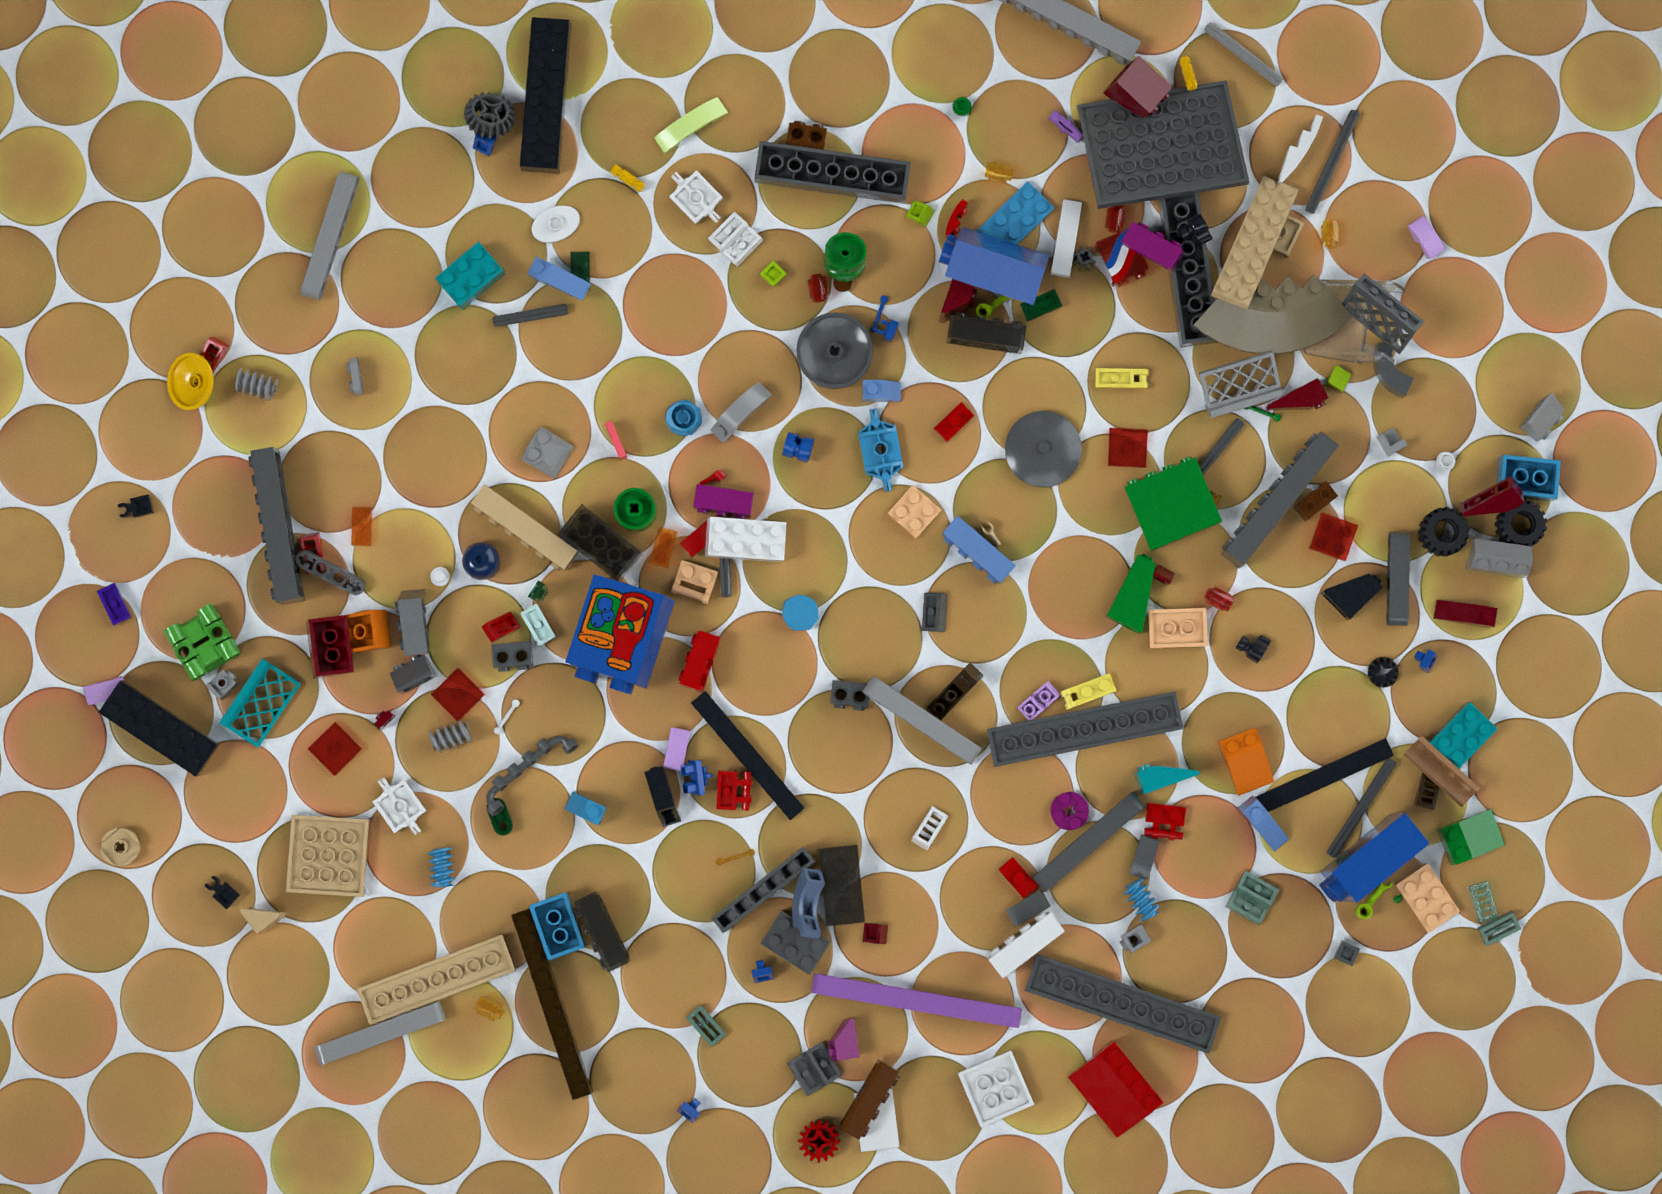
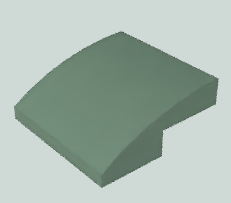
(1252, 898)

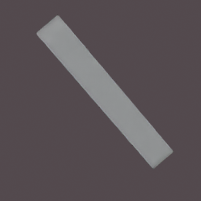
(329, 235)
(922, 720)
(379, 1033)

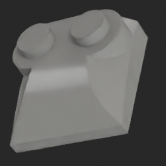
(547, 452)

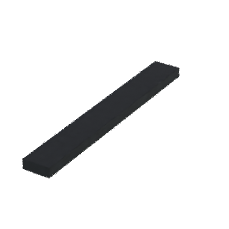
(747, 755)
(1325, 775)

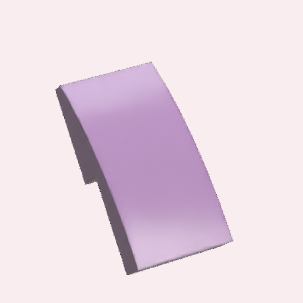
(1426, 236)
(100, 691)
(1038, 701)
(676, 749)

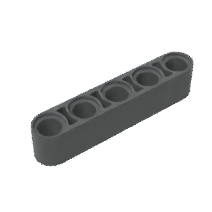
(1398, 579)

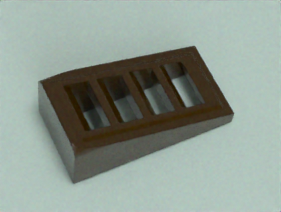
(1428, 805)

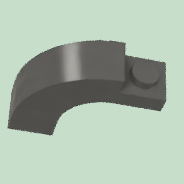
(1389, 375)

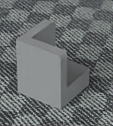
(1391, 442)

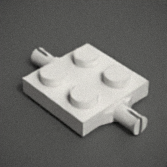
(696, 197)
(399, 806)

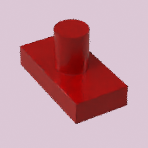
(954, 422)
(501, 626)
(1018, 877)

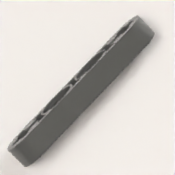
(329, 574)

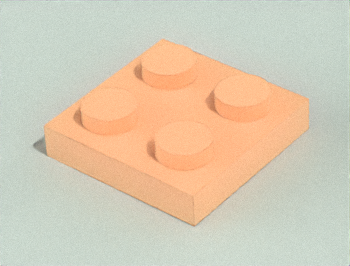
(914, 511)

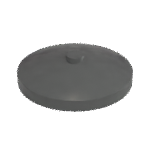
(834, 350)
(1043, 449)

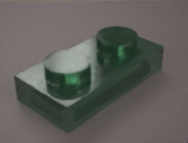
(581, 265)
(538, 592)

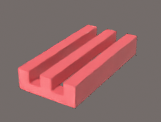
(615, 439)

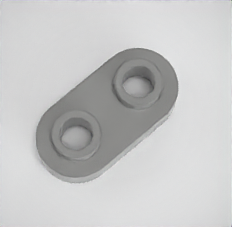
(356, 384)

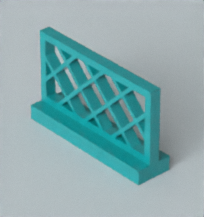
(245, 694)

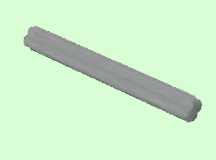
(1243, 54)

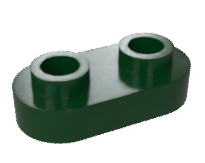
(503, 816)

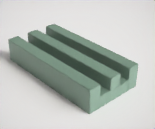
(1488, 941)
(701, 1032)

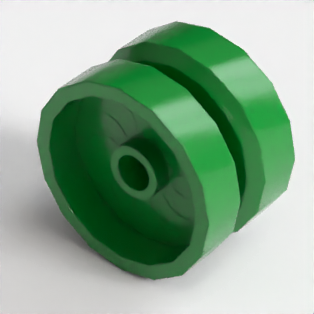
(845, 256)
(635, 498)

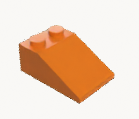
(368, 631)
(1246, 761)

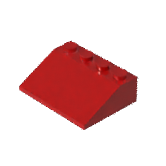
(1115, 1089)

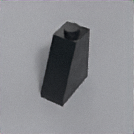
(1352, 595)
(662, 796)

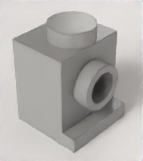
(222, 692)
(1142, 939)

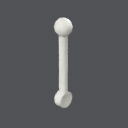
(515, 703)

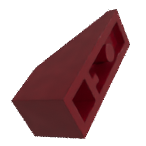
(1303, 398)
(1496, 499)
(1465, 613)

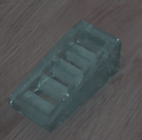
(1483, 885)

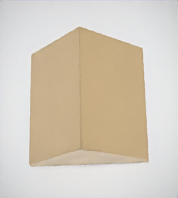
(261, 919)

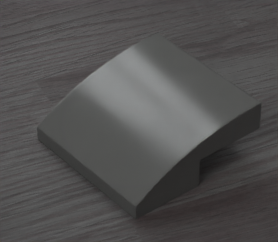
(814, 1069)

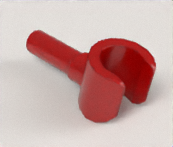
(719, 475)

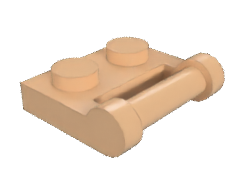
(695, 575)

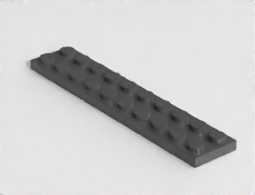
(1084, 729)
(1122, 1003)

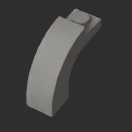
(740, 410)

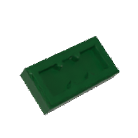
(1043, 304)

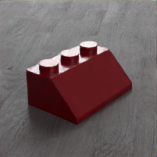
(958, 299)
(329, 646)

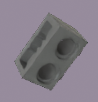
(512, 651)
(850, 689)

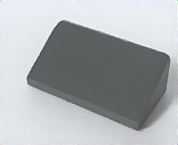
(934, 612)

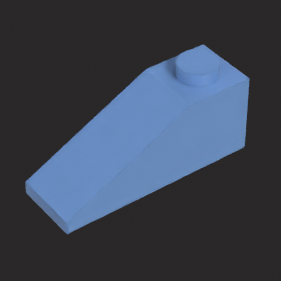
(558, 279)
(1263, 823)

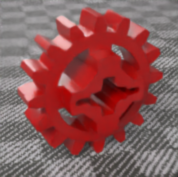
(819, 1132)

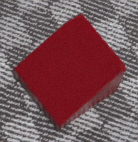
(1163, 575)
(875, 933)

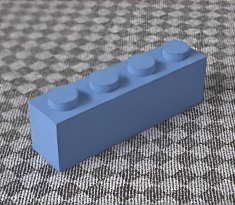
(978, 549)

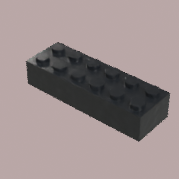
(159, 728)

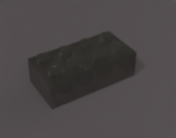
(986, 334)
(600, 543)
(842, 885)
(602, 931)

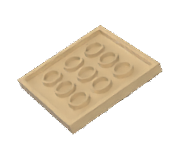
(327, 855)

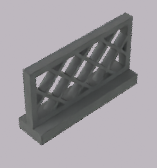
(1388, 307)

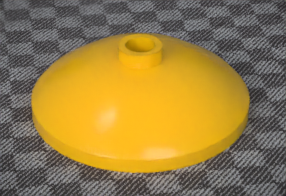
(190, 381)

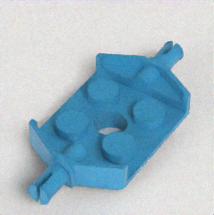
(880, 465)

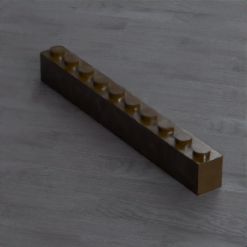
(552, 1005)

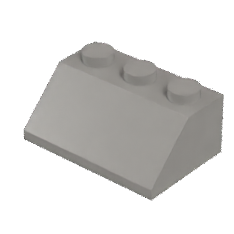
(1500, 558)

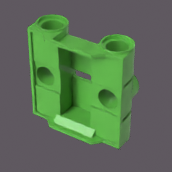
(209, 654)

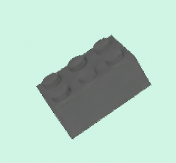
(791, 946)

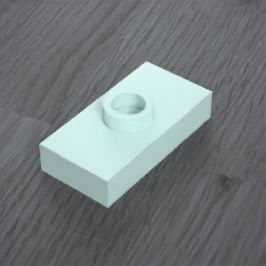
(538, 625)

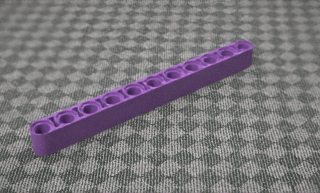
(916, 1000)

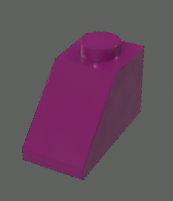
(844, 1042)

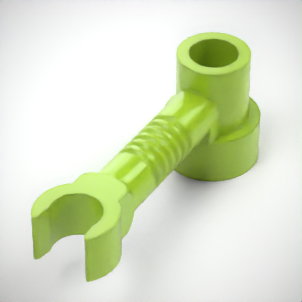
(988, 308)
(1369, 903)

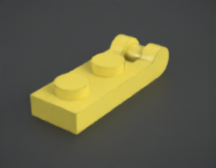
(1121, 378)
(1089, 691)

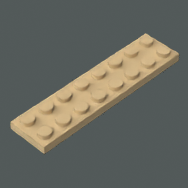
(1255, 242)
(436, 979)

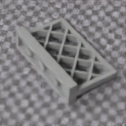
(1247, 398)

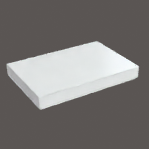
(883, 1129)

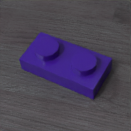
(114, 604)

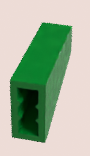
(1132, 598)

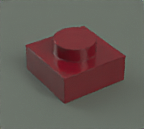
(384, 719)

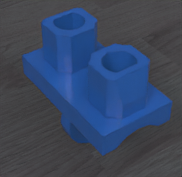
(698, 777)

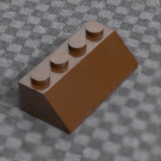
(868, 1100)

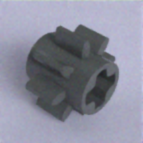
(1089, 258)

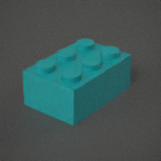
(470, 275)
(1463, 734)

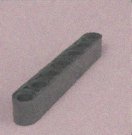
(1088, 841)

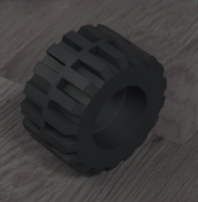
(1536, 520)
(1459, 527)

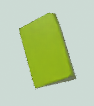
(920, 213)
(1338, 378)

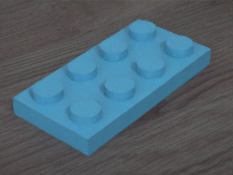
(1018, 215)

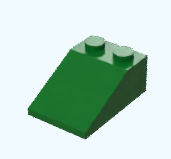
(1470, 837)

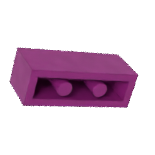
(1153, 246)
(723, 501)

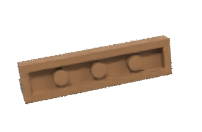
(1441, 771)

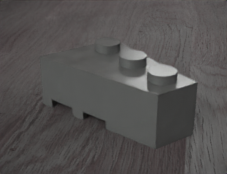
(412, 622)

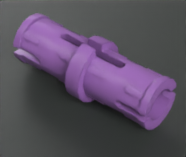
(1066, 126)

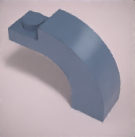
(805, 902)

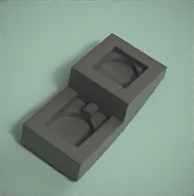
(1144, 857)
(1028, 908)

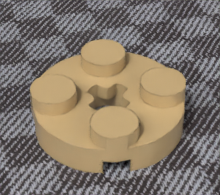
(121, 835)

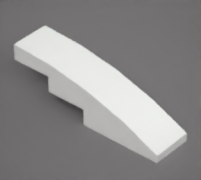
(1296, 154)
(1066, 238)

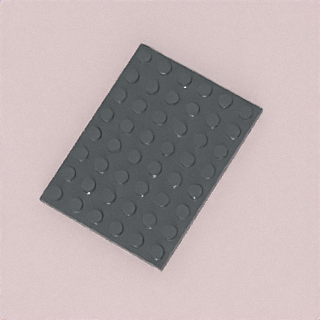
(1175, 152)

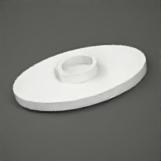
(555, 224)

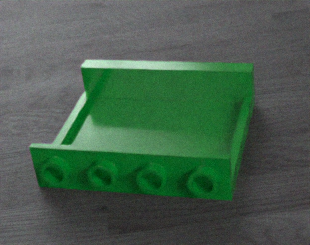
(1172, 503)

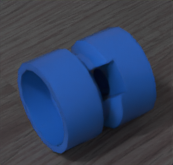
(798, 447)

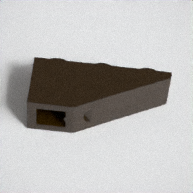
(955, 691)

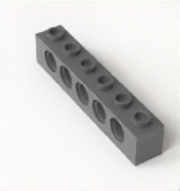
(763, 889)

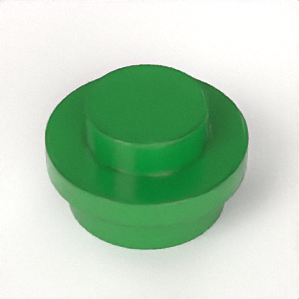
(962, 106)

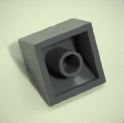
(412, 674)

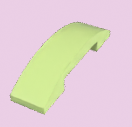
(690, 123)

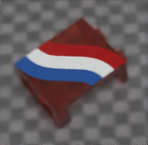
(1121, 261)

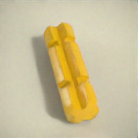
(1188, 73)
(627, 178)

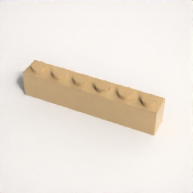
(524, 527)

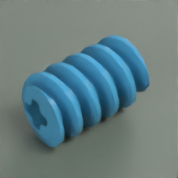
(441, 867)
(1141, 899)

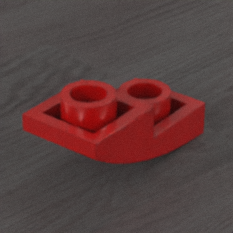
(953, 223)
(695, 541)

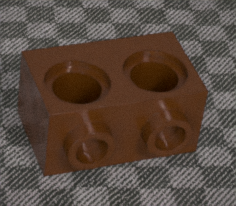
(808, 132)
(1315, 501)

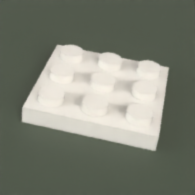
(995, 1088)

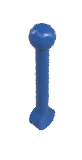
(883, 299)

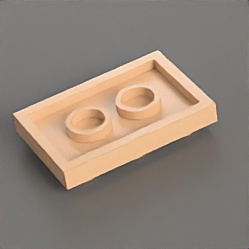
(1177, 628)
(1427, 897)

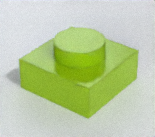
(773, 274)

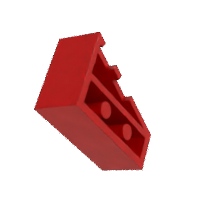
(699, 661)

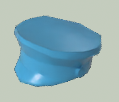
(683, 417)
(800, 612)

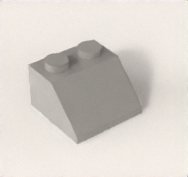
(1542, 418)

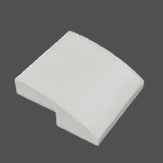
(735, 239)

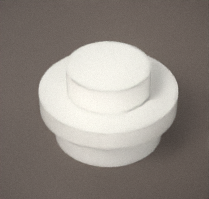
(1445, 461)
(440, 576)

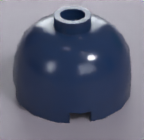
(481, 561)

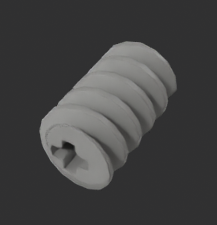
(255, 386)
(450, 736)

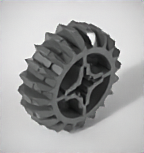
(490, 110)

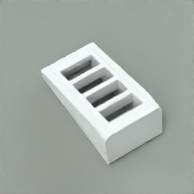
(919, 841)

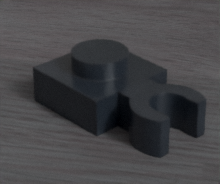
(139, 506)
(225, 893)

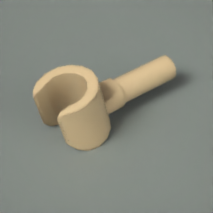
(989, 530)

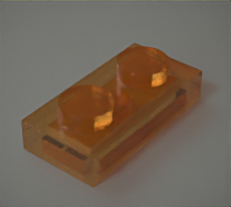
(361, 526)
(663, 547)

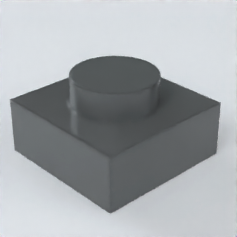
(1346, 953)

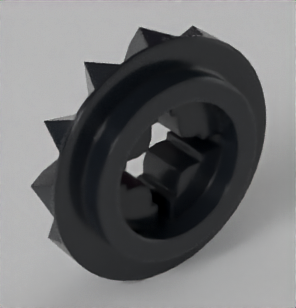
(1379, 680)

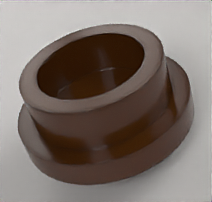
(842, 286)

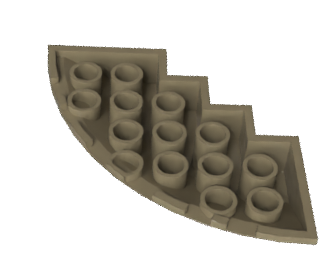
(1276, 318)

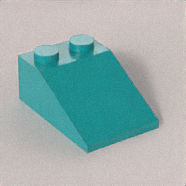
(1156, 777)

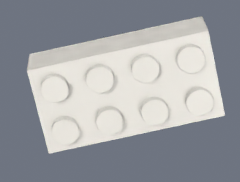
(745, 539)
(1025, 944)

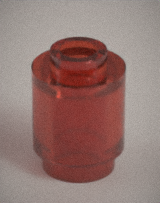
(1115, 219)
(818, 288)
(1219, 598)

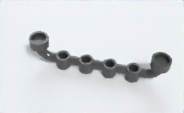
(515, 770)

